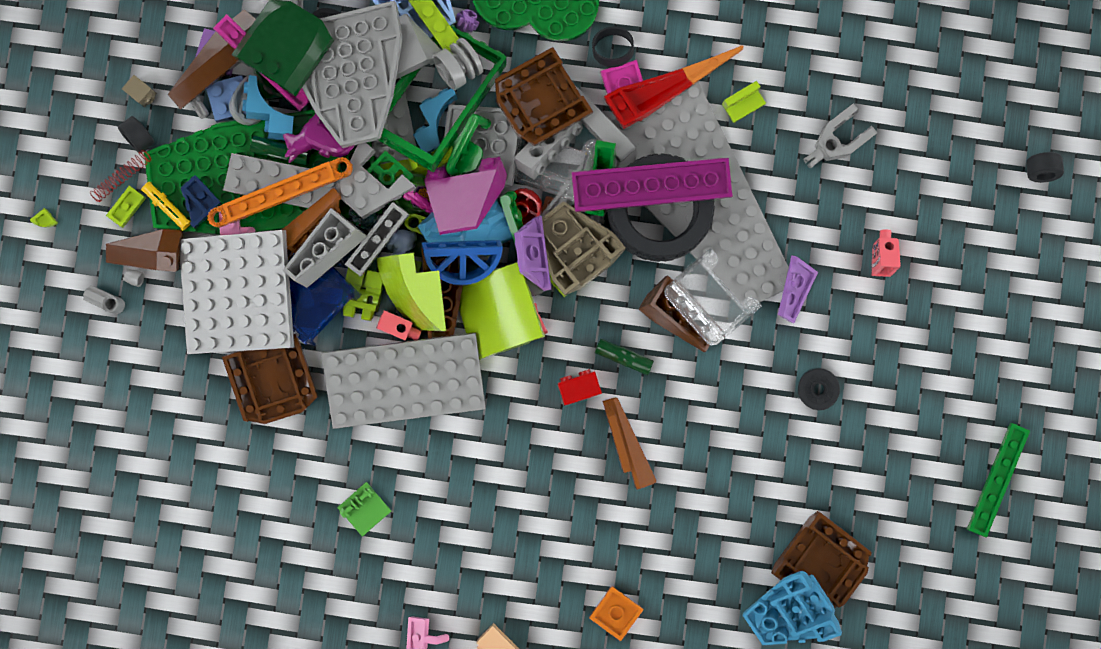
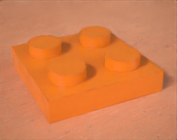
(616, 613)

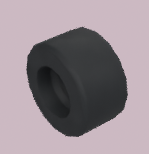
(136, 134)
(1045, 167)

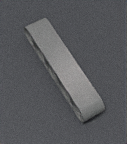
(606, 131)

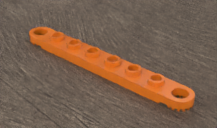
(280, 192)

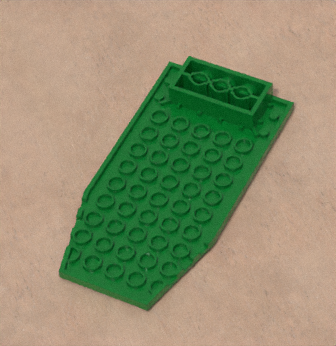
(208, 157)

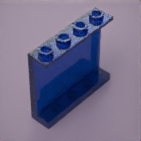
(319, 303)

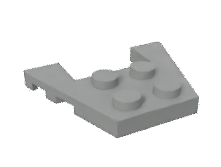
(364, 191)

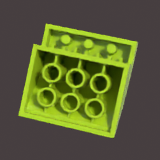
(413, 293)
(500, 312)

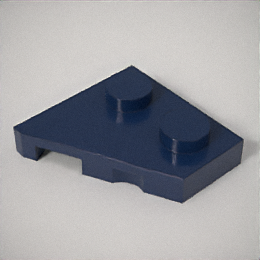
(198, 200)

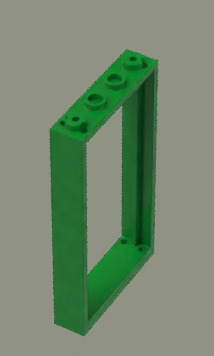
(416, 154)

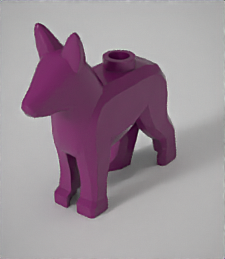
(314, 136)

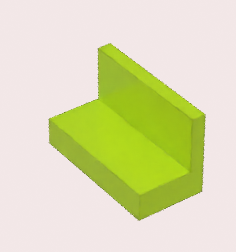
(744, 102)

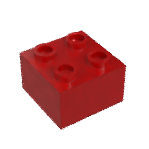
(579, 388)

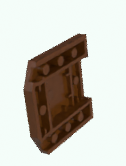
(540, 98)
(270, 382)
(829, 555)

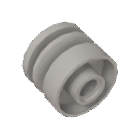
(458, 63)

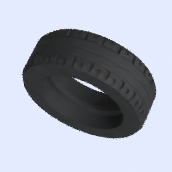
(667, 249)

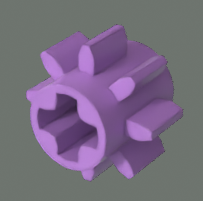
(466, 21)

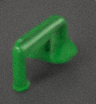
(466, 154)

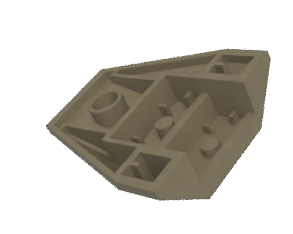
(577, 247)

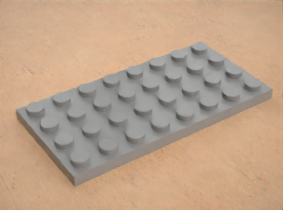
(403, 380)

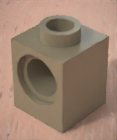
(139, 91)

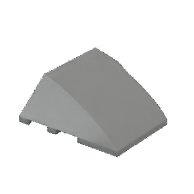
(416, 47)

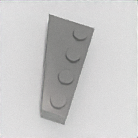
(323, 248)

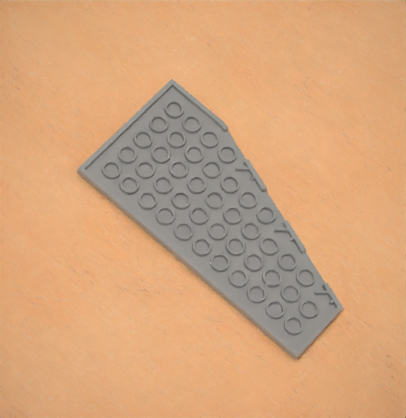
(739, 234)

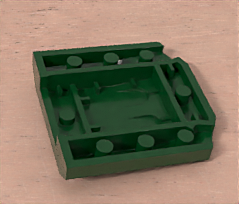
(284, 44)

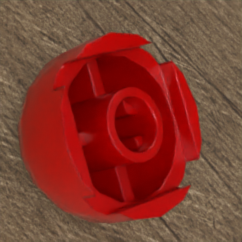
(528, 203)

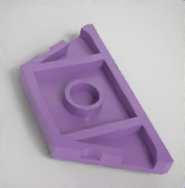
(532, 253)

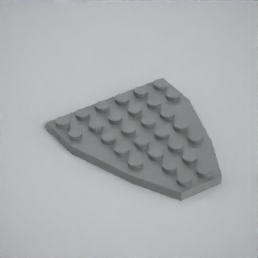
(357, 73)

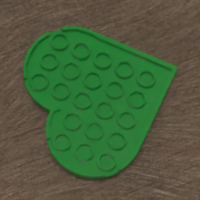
(549, 18)

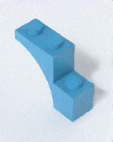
(256, 108)
(432, 110)

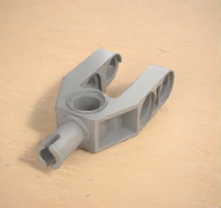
(838, 151)

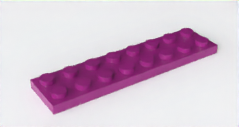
(651, 185)

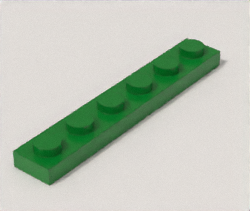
(998, 480)

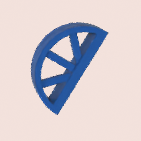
(463, 249)

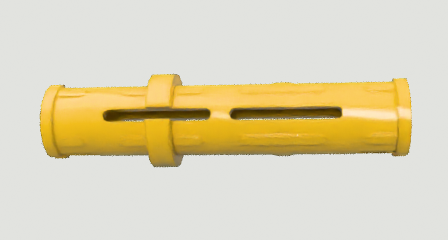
(150, 190)

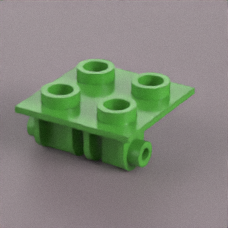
(364, 509)

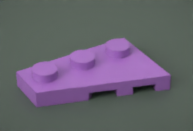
(796, 288)

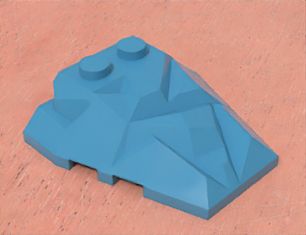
(491, 228)
(793, 611)

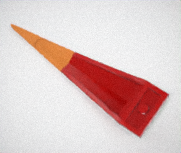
(643, 98)

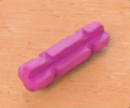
(418, 201)

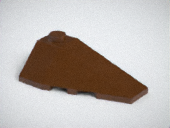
(150, 250)
(663, 313)

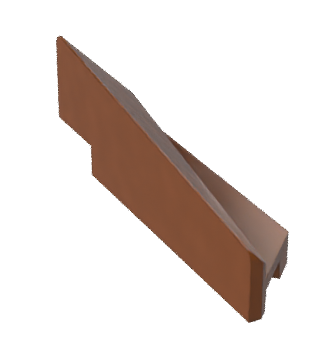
(305, 223)
(627, 445)

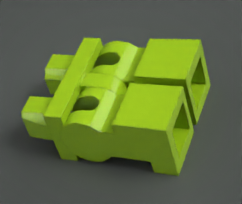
(373, 292)

